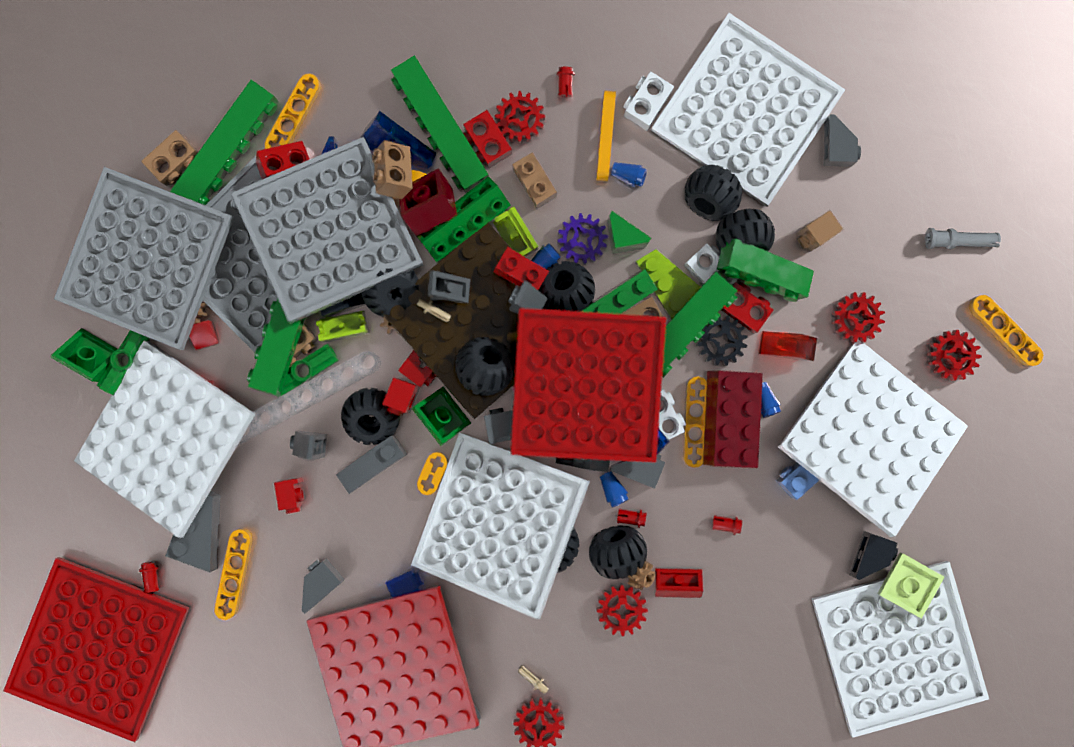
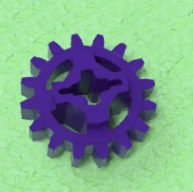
(572, 244)

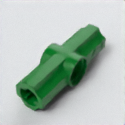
(316, 363)
(116, 371)

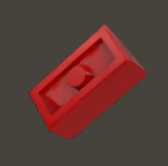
(678, 583)

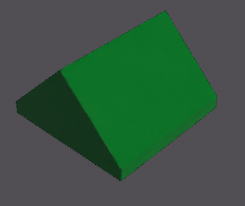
(624, 235)
(85, 355)
(441, 416)

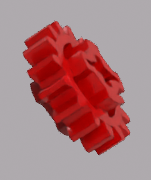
(528, 112)
(856, 327)
(954, 365)
(611, 610)
(529, 723)

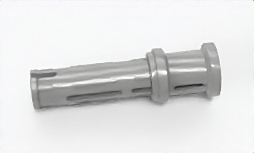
(952, 238)

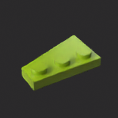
(672, 284)

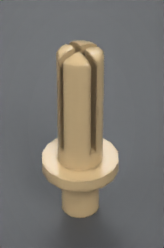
(428, 307)
(533, 679)

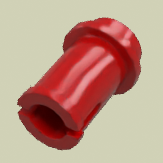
(565, 81)
(632, 517)
(727, 524)
(149, 576)

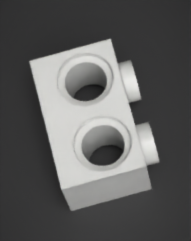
(651, 102)
(702, 273)
(669, 413)

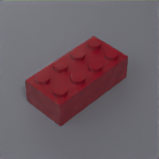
(732, 419)

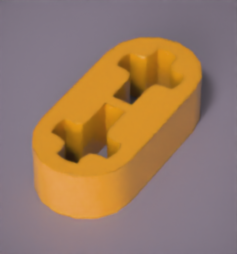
(427, 470)

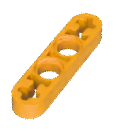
(289, 114)
(606, 135)
(1004, 332)
(691, 421)
(229, 572)

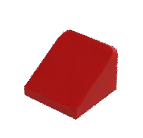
(203, 335)

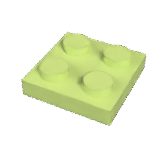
(910, 585)

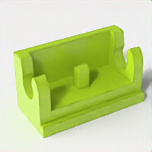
(515, 232)
(342, 326)

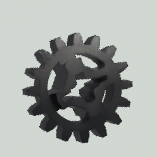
(719, 351)

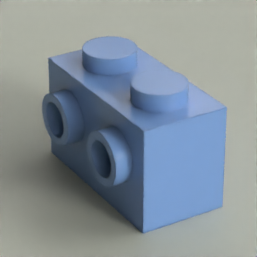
(796, 480)

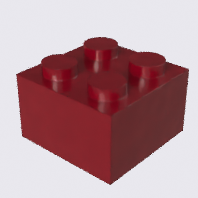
(428, 203)

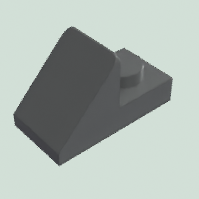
(448, 287)

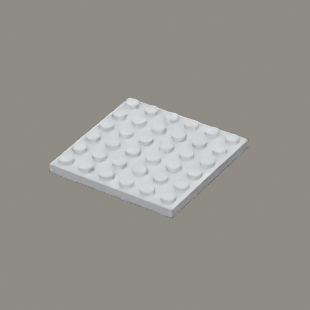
(748, 108)
(873, 437)
(164, 438)
(500, 525)
(894, 663)

